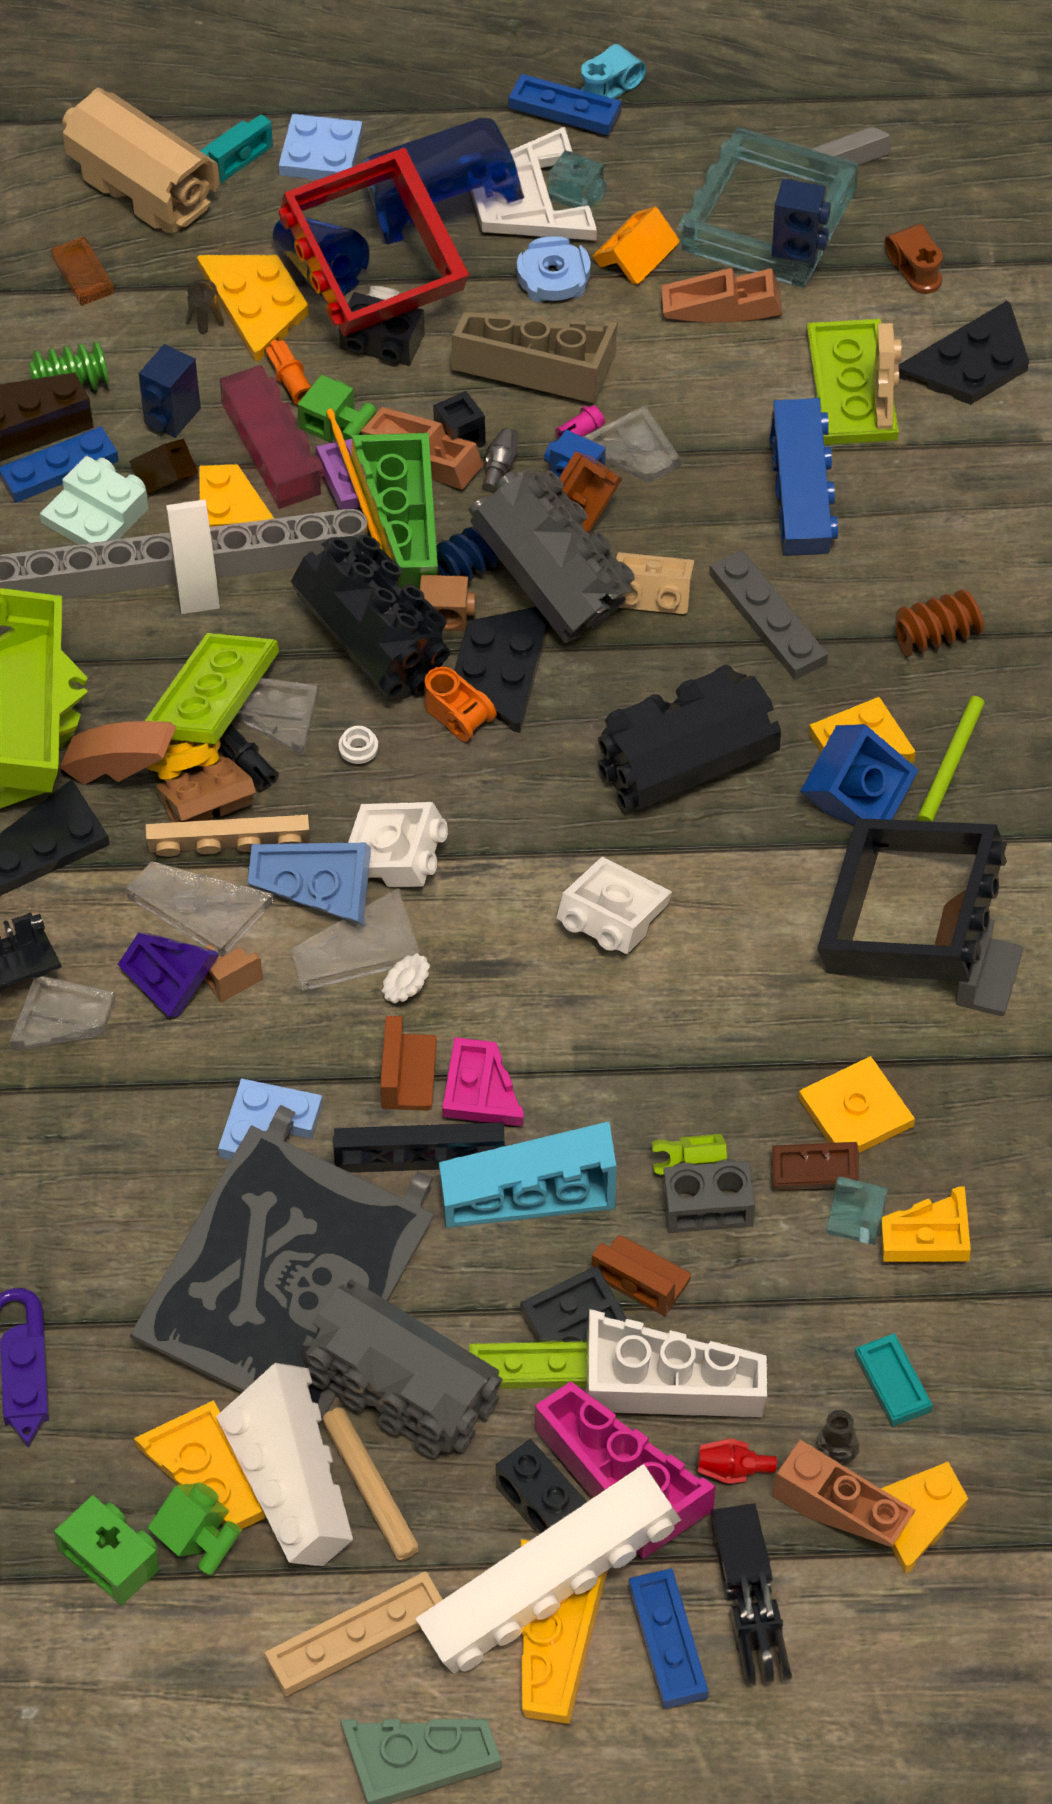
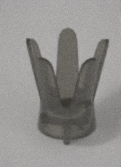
(203, 297)

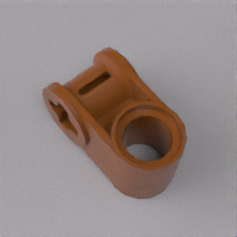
(916, 258)

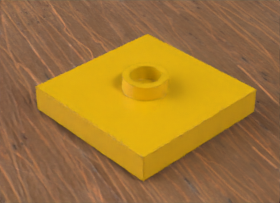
(857, 1106)

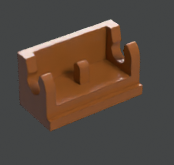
(589, 485)

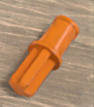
(288, 370)

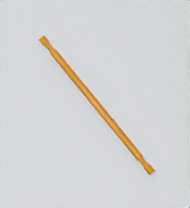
(353, 476)

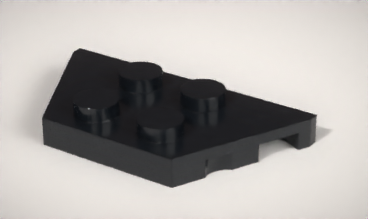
(972, 358)
(502, 659)

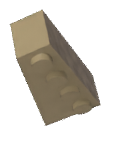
(536, 353)

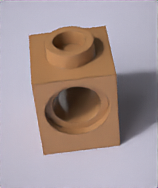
(450, 598)

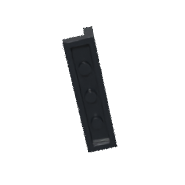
(411, 1146)

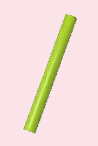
(951, 759)

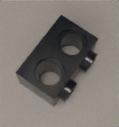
(390, 340)
(536, 1487)

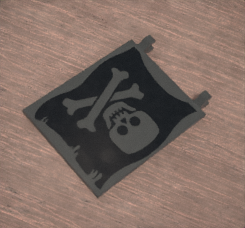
(273, 1254)

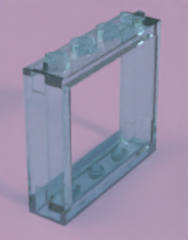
(779, 155)

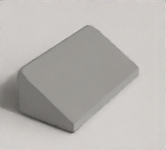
(860, 146)

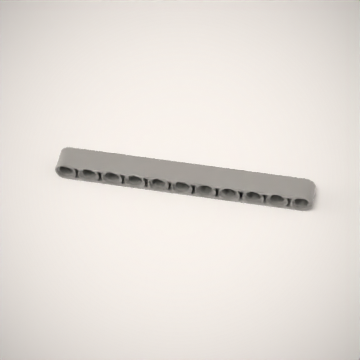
(149, 559)

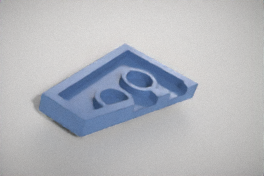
(315, 875)

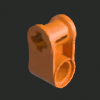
(461, 707)

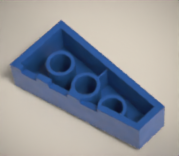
(801, 476)

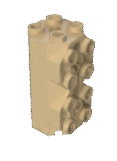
(139, 158)

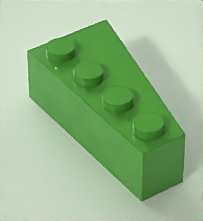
(400, 497)

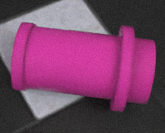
(584, 423)

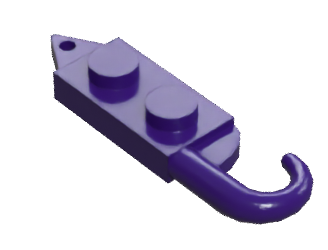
(24, 1368)

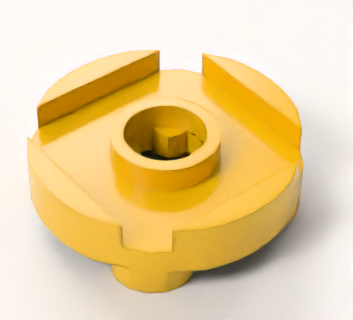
(184, 755)

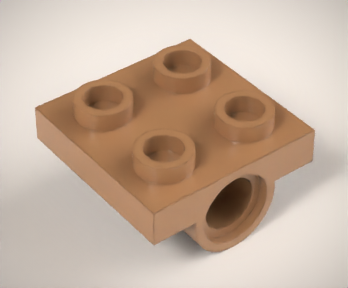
(215, 787)

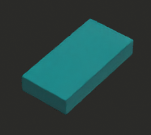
(893, 1380)

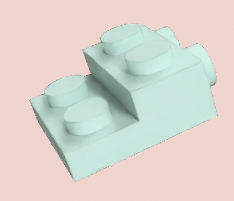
(96, 503)

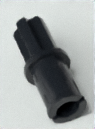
(248, 758)

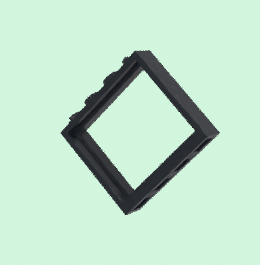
(905, 960)

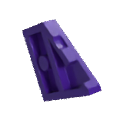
(167, 969)

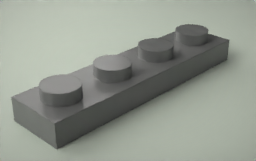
(768, 614)

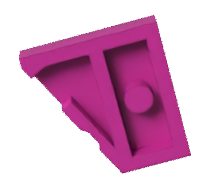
(479, 1085)

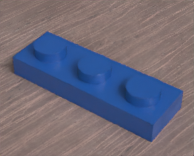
(564, 104)
(49, 466)
(668, 1638)

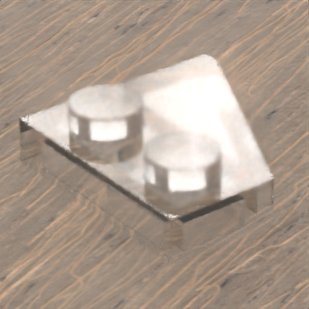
(637, 445)
(61, 1013)

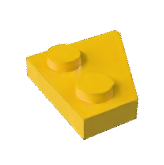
(875, 716)
(928, 1231)

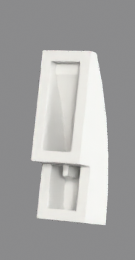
(193, 556)

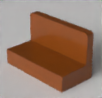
(407, 1068)
(641, 1274)

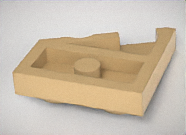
(885, 373)

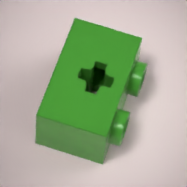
(107, 1549)

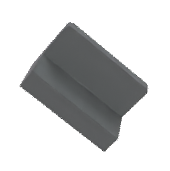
(991, 976)

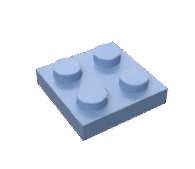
(319, 146)

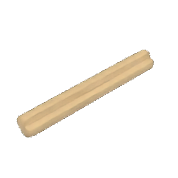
(370, 1484)

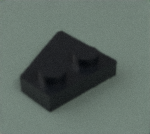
(563, 1310)

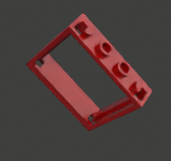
(423, 213)

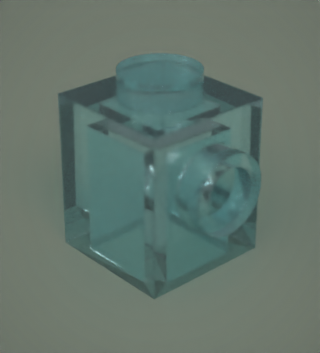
(576, 180)

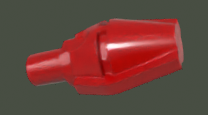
(732, 1461)

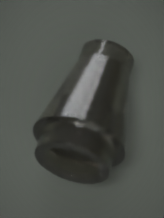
(838, 1438)

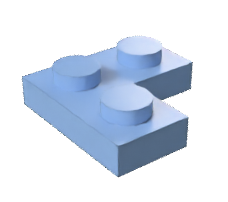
(256, 1106)

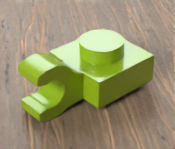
(692, 1149)

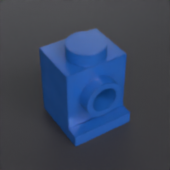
(560, 452)

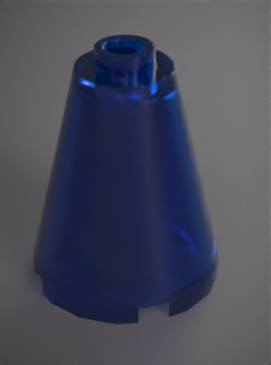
(341, 246)

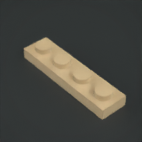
(214, 835)
(351, 1634)

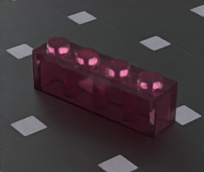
(271, 436)

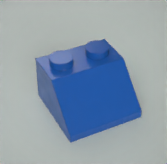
(858, 776)

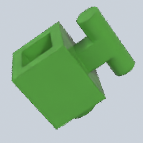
(333, 395)
(190, 1525)

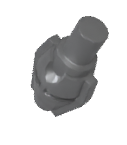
(499, 457)

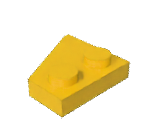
(230, 496)
(936, 1501)

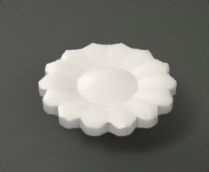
(405, 978)

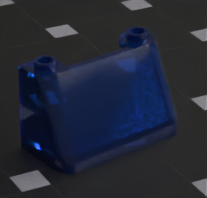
(449, 165)

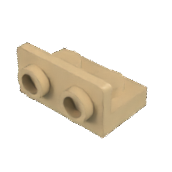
(659, 583)

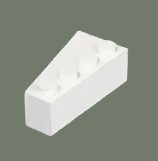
(669, 1374)

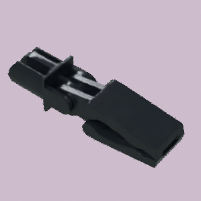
(745, 1575)

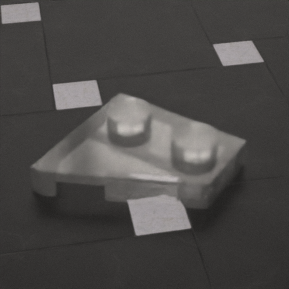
(281, 711)

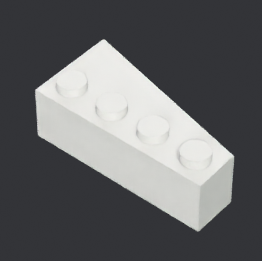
(287, 1465)

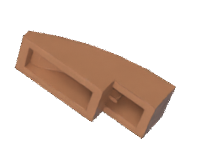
(723, 297)
(452, 461)
(116, 749)

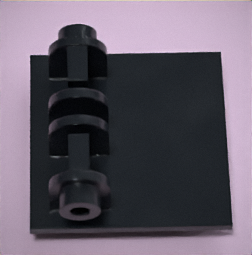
(27, 952)

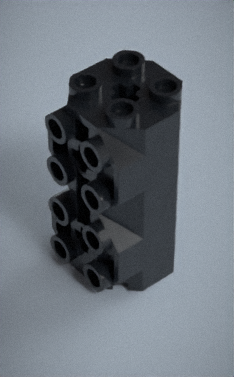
(380, 626)
(673, 746)

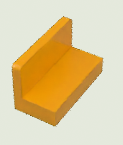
(638, 244)

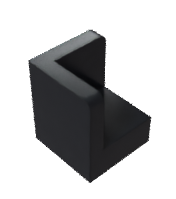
(461, 416)

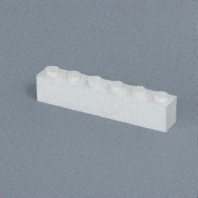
(548, 1570)

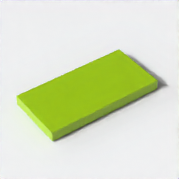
(843, 380)
(213, 686)

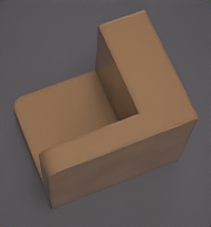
(233, 973)

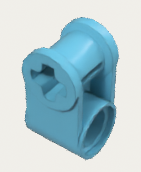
(612, 72)

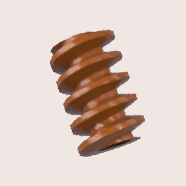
(937, 618)

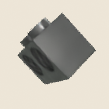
(710, 1206)

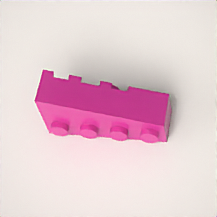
(605, 1450)

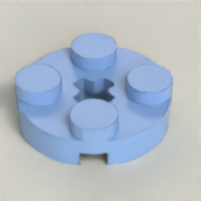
(553, 285)

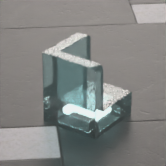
(857, 1210)

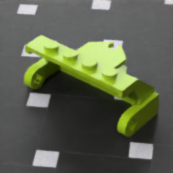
(34, 694)

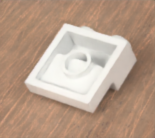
(400, 840)
(612, 905)

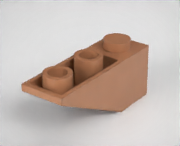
(838, 1496)

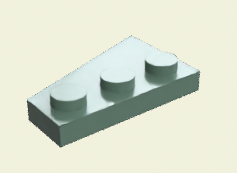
(412, 1758)

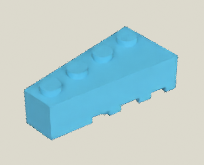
(532, 1179)

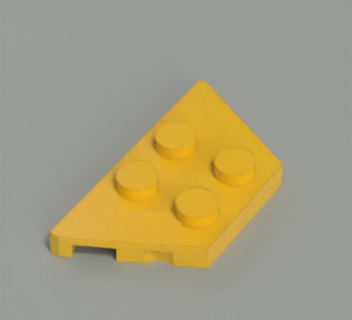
(256, 297)

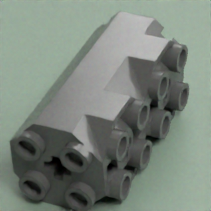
(549, 553)
(401, 1367)

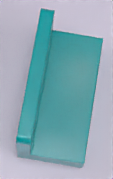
(240, 146)

